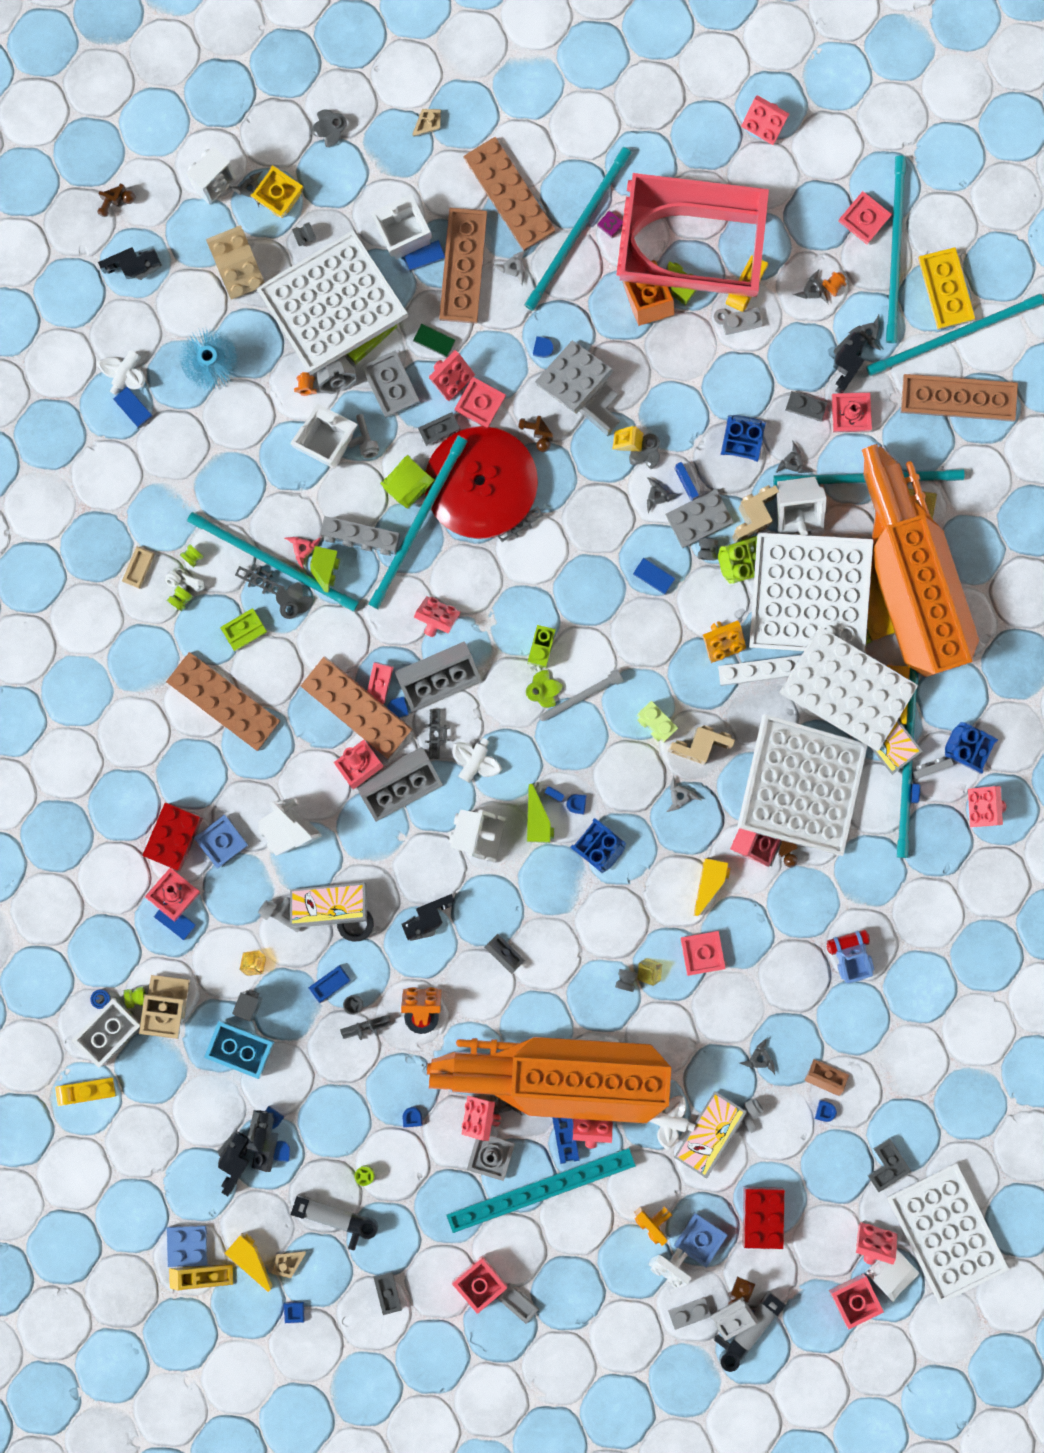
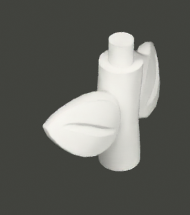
(123, 372)
(475, 760)
(672, 1121)

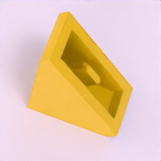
(628, 439)

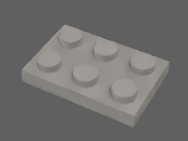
(390, 384)
(699, 518)

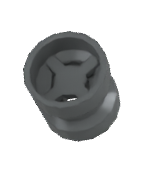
(304, 234)
(707, 549)
(626, 980)
(353, 1004)

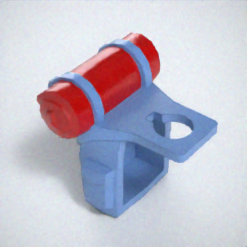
(852, 956)

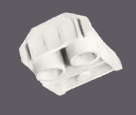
(892, 1277)

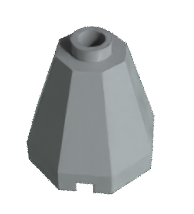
(335, 376)

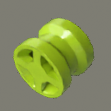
(191, 555)
(362, 1177)

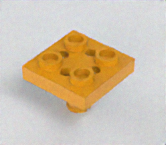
(724, 640)
(653, 1224)

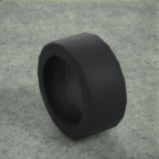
(354, 938)

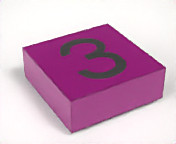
(610, 224)

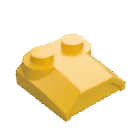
(278, 192)

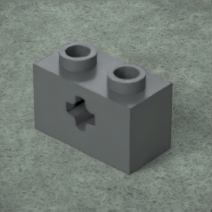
(247, 1005)

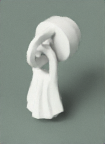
(174, 579)

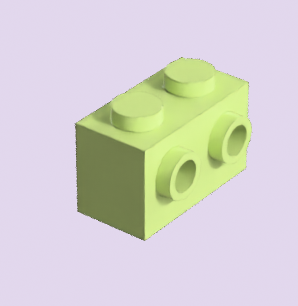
(657, 722)

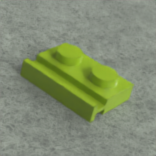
(243, 629)

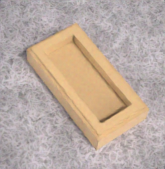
(138, 567)

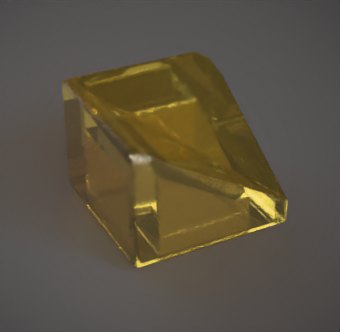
(252, 963)
(649, 971)

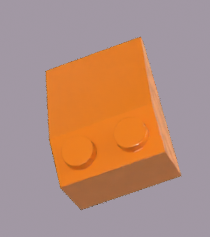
(649, 301)

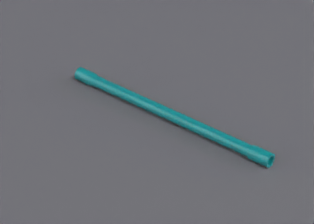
(537, 293)
(1027, 304)
(892, 327)
(948, 475)
(204, 524)
(380, 592)
(903, 842)

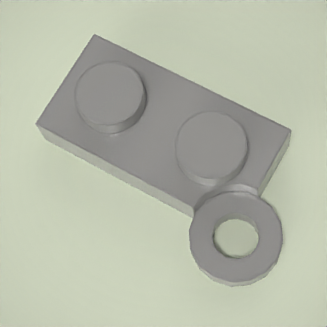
(739, 321)

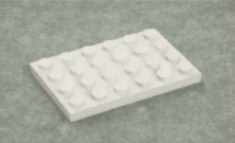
(848, 688)
(947, 1233)

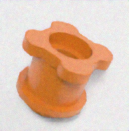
(834, 283)
(305, 384)

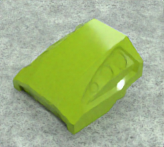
(407, 482)
(738, 560)

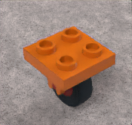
(421, 1008)

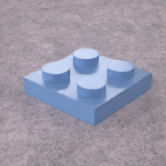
(221, 841)
(700, 1240)
(187, 1246)

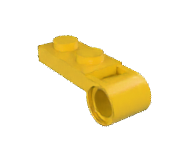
(741, 302)
(85, 1091)

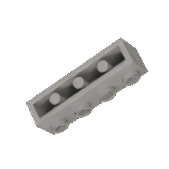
(359, 535)

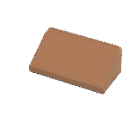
(826, 1077)

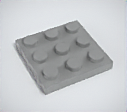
(574, 376)

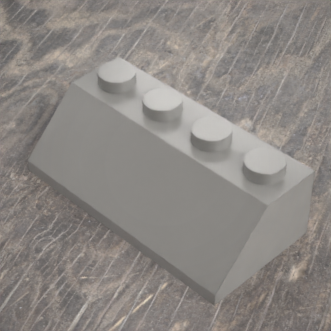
(438, 676)
(399, 784)

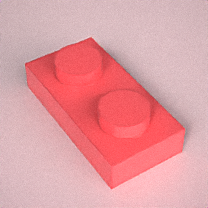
(380, 681)

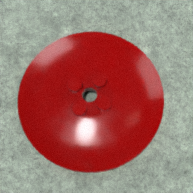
(503, 498)

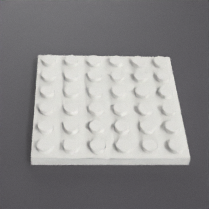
(332, 302)
(809, 585)
(802, 785)

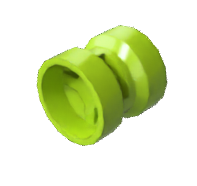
(181, 594)
(132, 997)

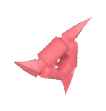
(300, 555)

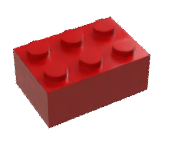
(172, 836)
(763, 1217)

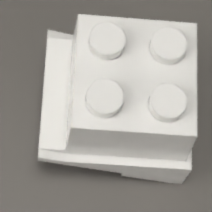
(402, 227)
(324, 436)
(800, 506)
(286, 829)
(478, 834)

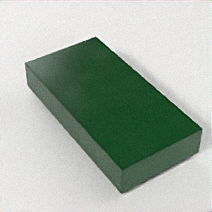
(434, 340)

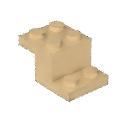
(235, 262)
(755, 513)
(701, 744)
(164, 1006)

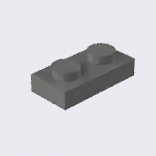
(806, 406)
(439, 429)
(504, 953)
(387, 1293)

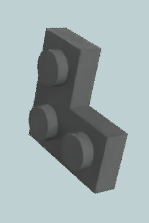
(893, 1166)

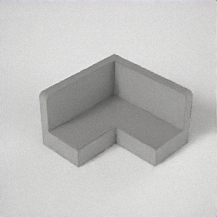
(596, 409)

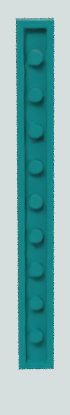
(540, 1190)

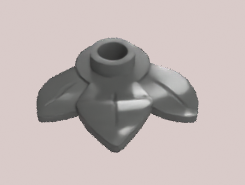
(326, 128)
(648, 454)
(292, 597)

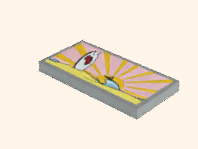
(898, 749)
(328, 905)
(710, 1135)

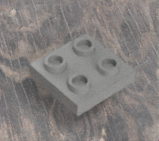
(491, 1157)

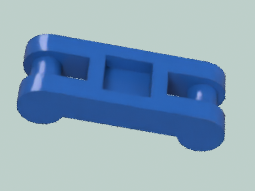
(564, 1139)

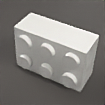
(211, 175)
(107, 1032)

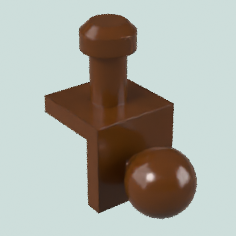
(114, 197)
(541, 432)
(790, 860)
(741, 1288)

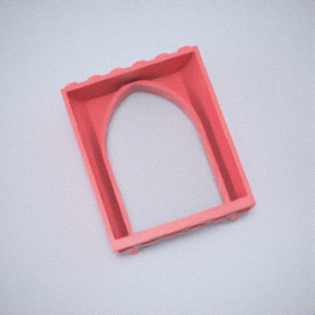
(662, 197)

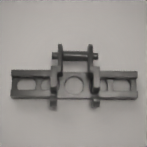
(525, 523)
(255, 576)
(436, 740)
(373, 1024)

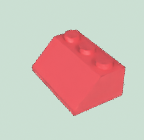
(755, 846)

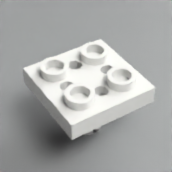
(670, 1269)

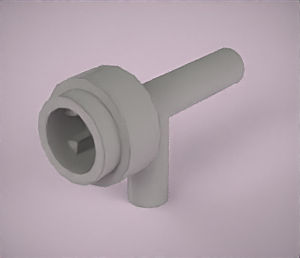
(367, 448)
(267, 910)
(755, 1110)

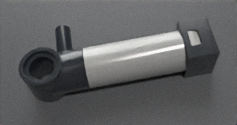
(334, 1217)
(744, 1341)

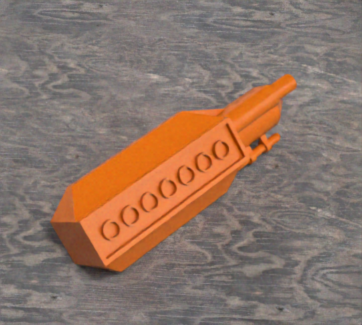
(916, 571)
(561, 1077)

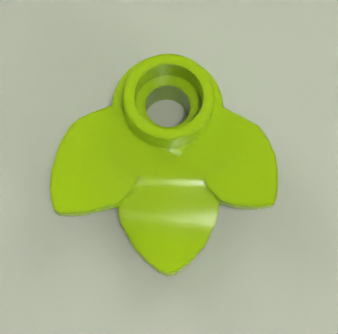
(546, 689)

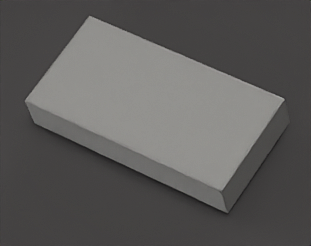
(518, 1303)

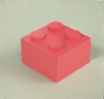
(479, 1284)
(856, 1301)

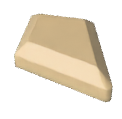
(427, 122)
(287, 1263)

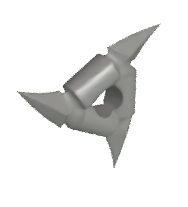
(516, 259)
(677, 802)

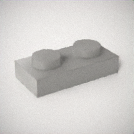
(924, 769)
(689, 1313)

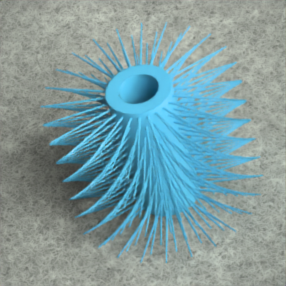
(208, 351)

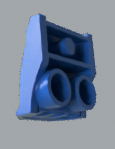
(743, 437)
(969, 746)
(599, 846)

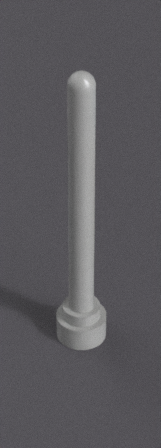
(613, 678)

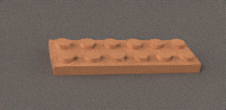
(509, 194)
(463, 265)
(959, 397)
(223, 701)
(356, 707)

